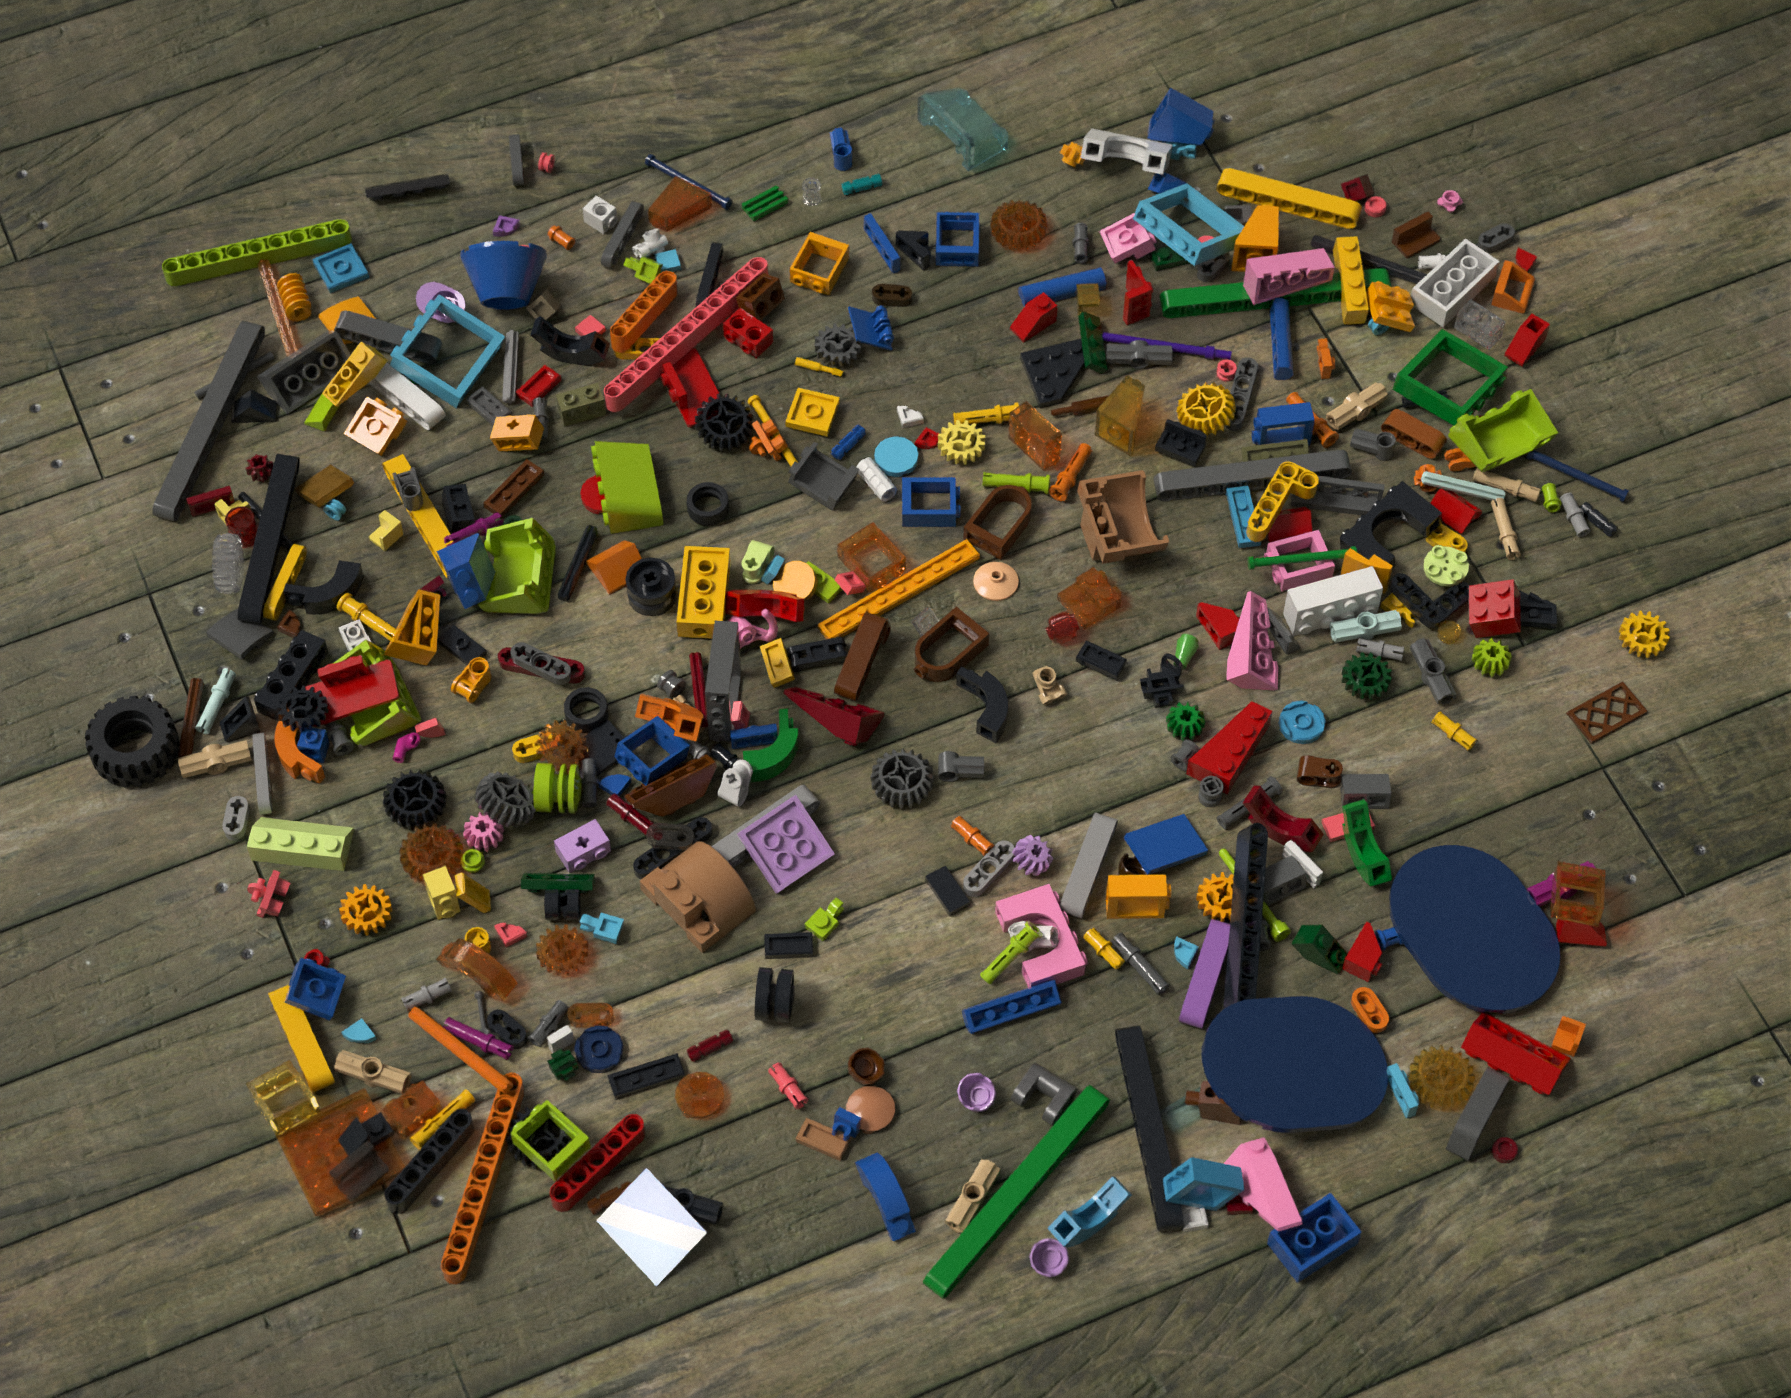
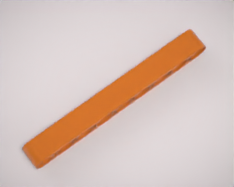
(481, 1188)

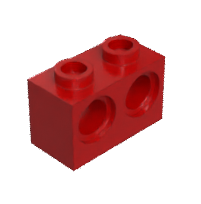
(748, 333)

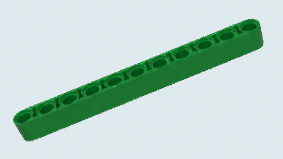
(1234, 298)
(1016, 1192)

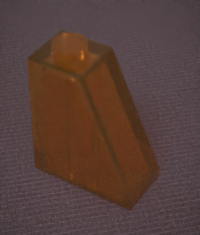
(678, 204)

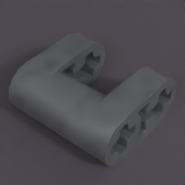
(1049, 1084)

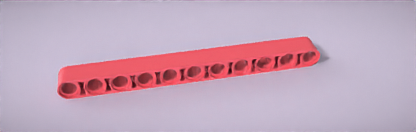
(681, 337)

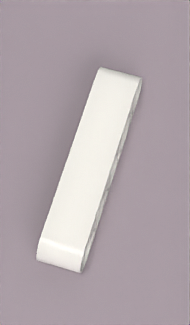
(408, 397)

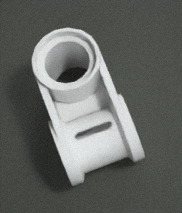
(736, 783)

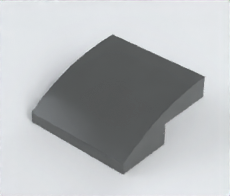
(237, 635)

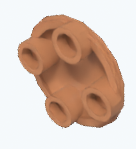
(873, 1106)

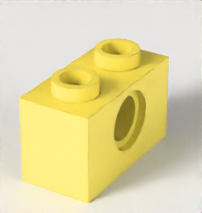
(441, 893)

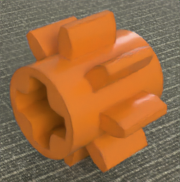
(1417, 479)

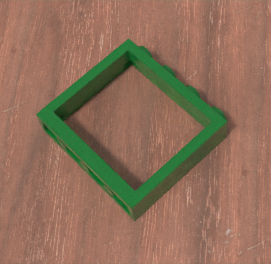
(1436, 403)

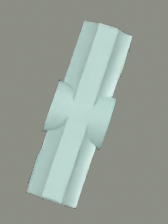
(1376, 623)

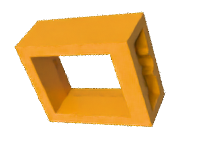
(817, 244)
(1137, 896)

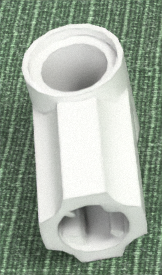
(1049, 937)

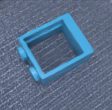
(1204, 1184)

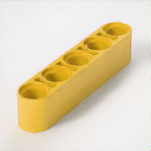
(302, 1041)

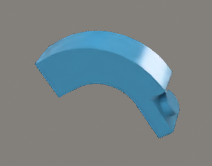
(1082, 1223)

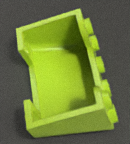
(1504, 432)
(627, 486)

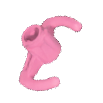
(750, 633)

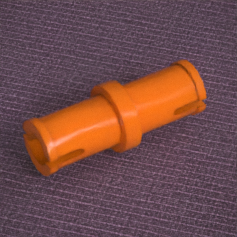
(972, 835)

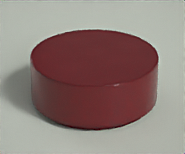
(1504, 1150)

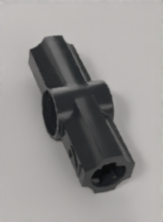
(699, 1207)

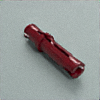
(630, 814)

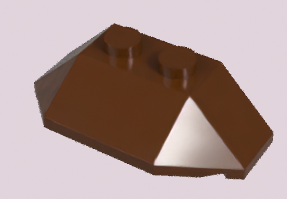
(675, 788)

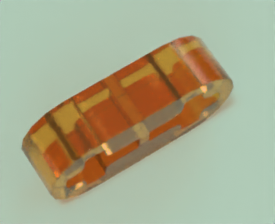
(590, 1015)

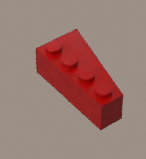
(1231, 747)

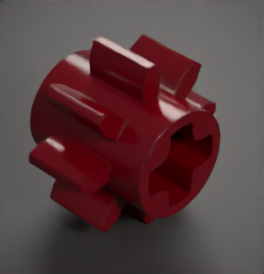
(259, 468)

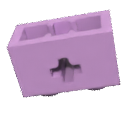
(582, 846)

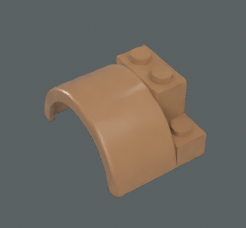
(1117, 517)
(700, 881)

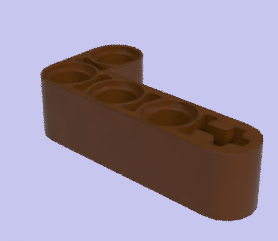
(861, 655)

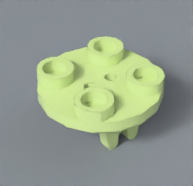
(1456, 568)

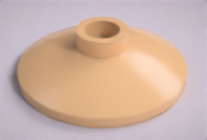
(996, 588)

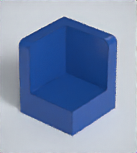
(1164, 182)

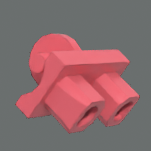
(275, 885)

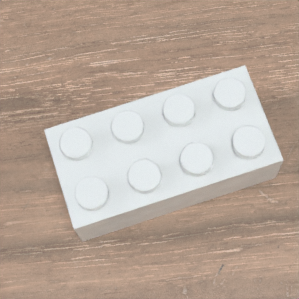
(1454, 282)
(1332, 600)

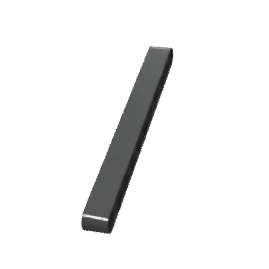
(208, 421)

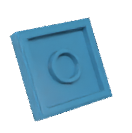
(340, 268)

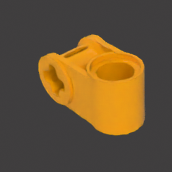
(470, 683)

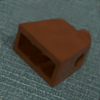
(1210, 1105)

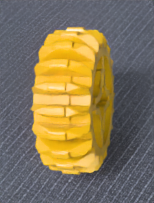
(1219, 405)

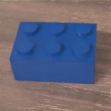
(1320, 1239)

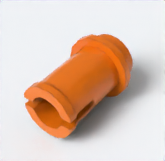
(556, 234)

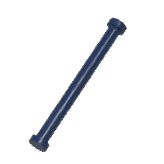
(652, 161)
(1595, 482)

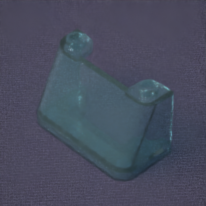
(964, 124)

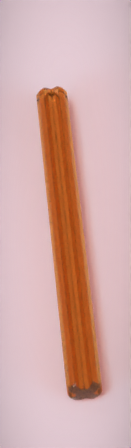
(277, 307)

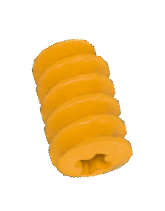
(294, 297)

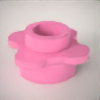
(1450, 200)

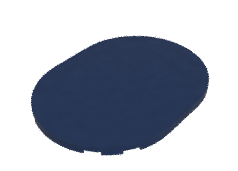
(1474, 929)
(1294, 1064)

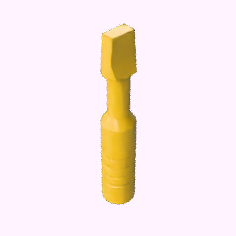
(817, 366)

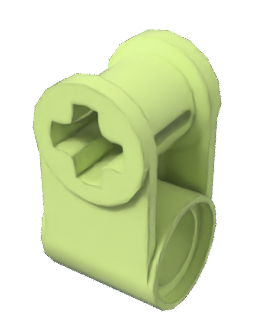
(756, 561)

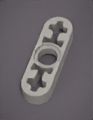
(988, 878)

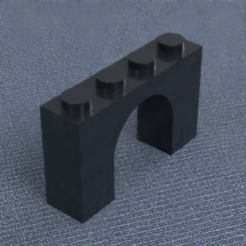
(1399, 504)

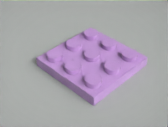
(785, 844)

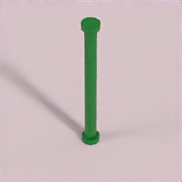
(1297, 558)

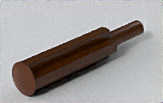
(1081, 406)

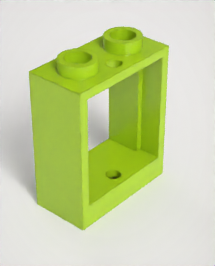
(567, 1156)

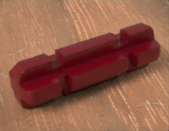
(709, 1045)

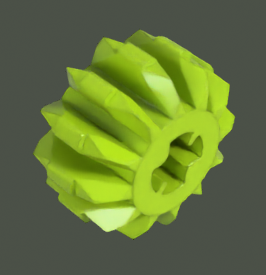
(1491, 657)

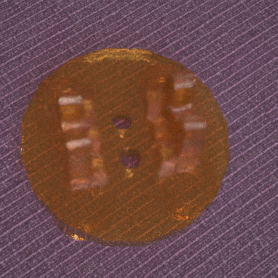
(699, 1106)

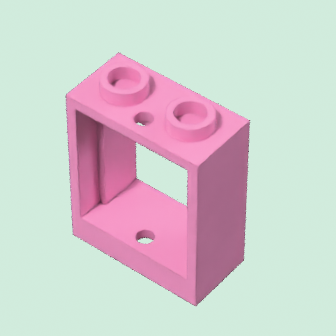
(1305, 576)

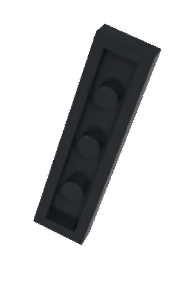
(398, 188)

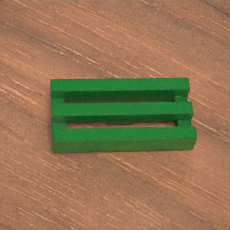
(762, 201)

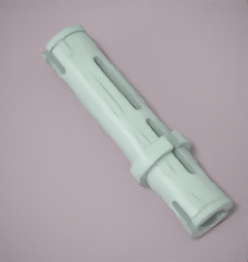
(219, 693)

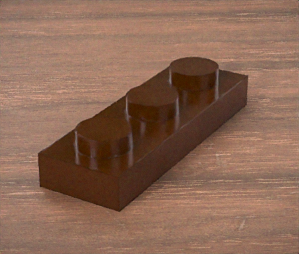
(513, 488)

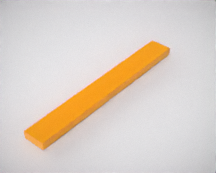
(900, 590)

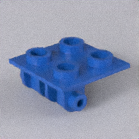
(872, 327)

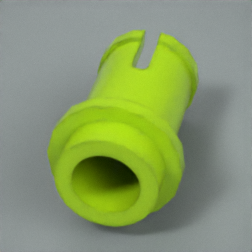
(1552, 502)

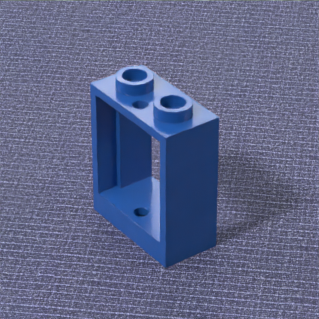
(957, 254)
(1282, 416)
(929, 518)
(664, 736)

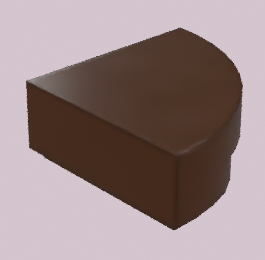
(290, 625)

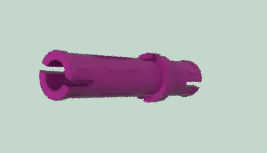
(480, 526)
(486, 1042)

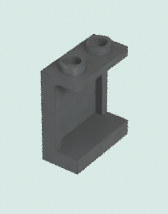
(821, 477)

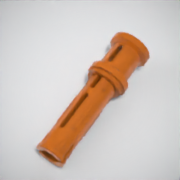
(1320, 427)
(1067, 478)

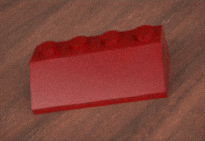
(1515, 1053)

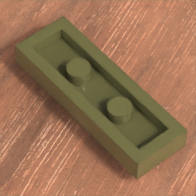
(1274, 450)

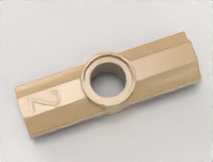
(1356, 406)
(214, 759)
(359, 1066)
(979, 1184)

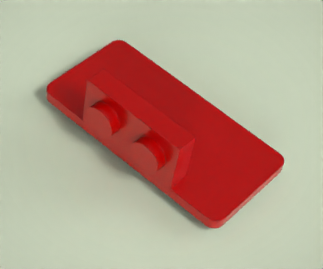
(689, 385)
(355, 686)

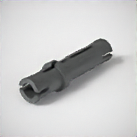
(1142, 966)

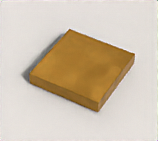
(324, 486)

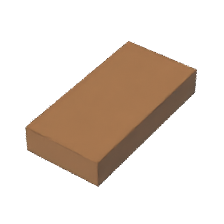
(821, 1139)

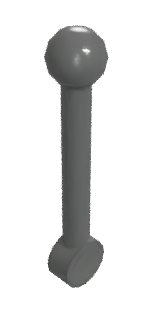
(479, 996)

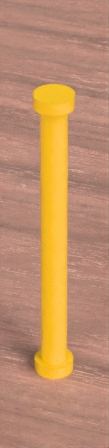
(754, 401)

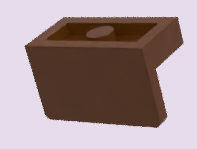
(1415, 235)

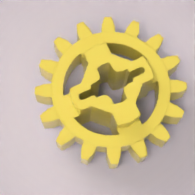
(961, 442)

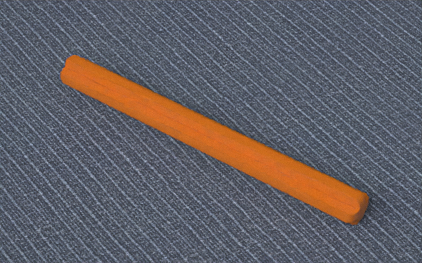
(460, 1050)

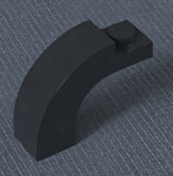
(568, 348)
(324, 598)
(992, 693)

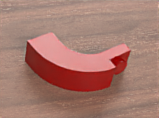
(752, 602)

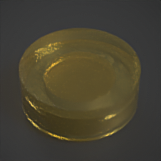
(1449, 632)

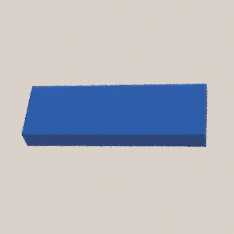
(882, 243)

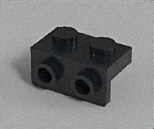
(1181, 442)

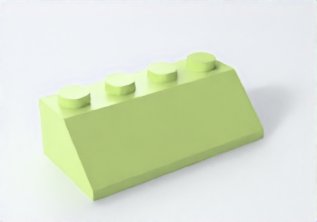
(300, 843)

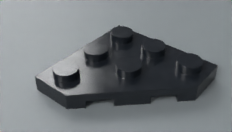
(1053, 370)

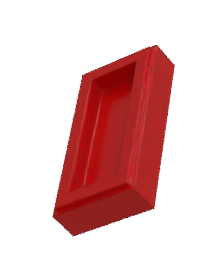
(538, 385)

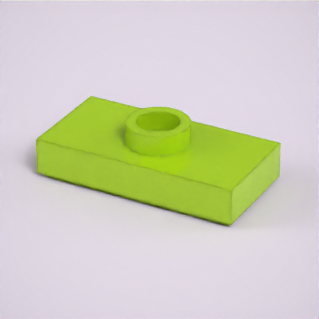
(827, 587)

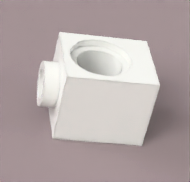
(600, 215)

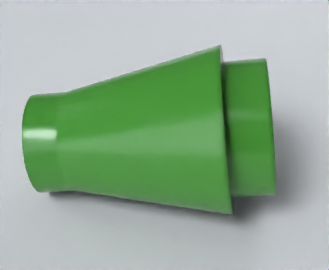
(1186, 648)

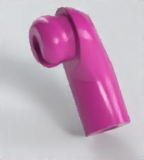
(405, 744)

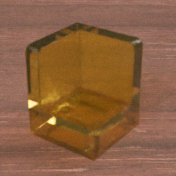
(1087, 296)

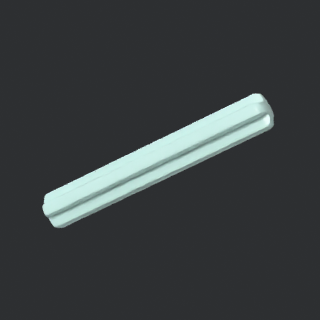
(1461, 486)

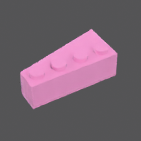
(1286, 273)

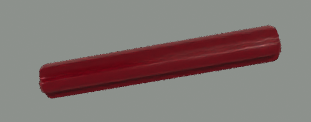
(698, 685)

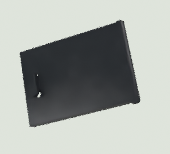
(601, 746)

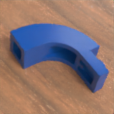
(886, 1191)

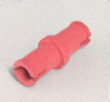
(788, 1085)

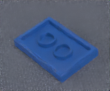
(1166, 844)

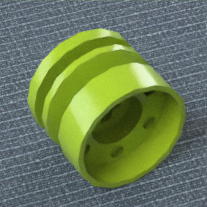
(556, 788)

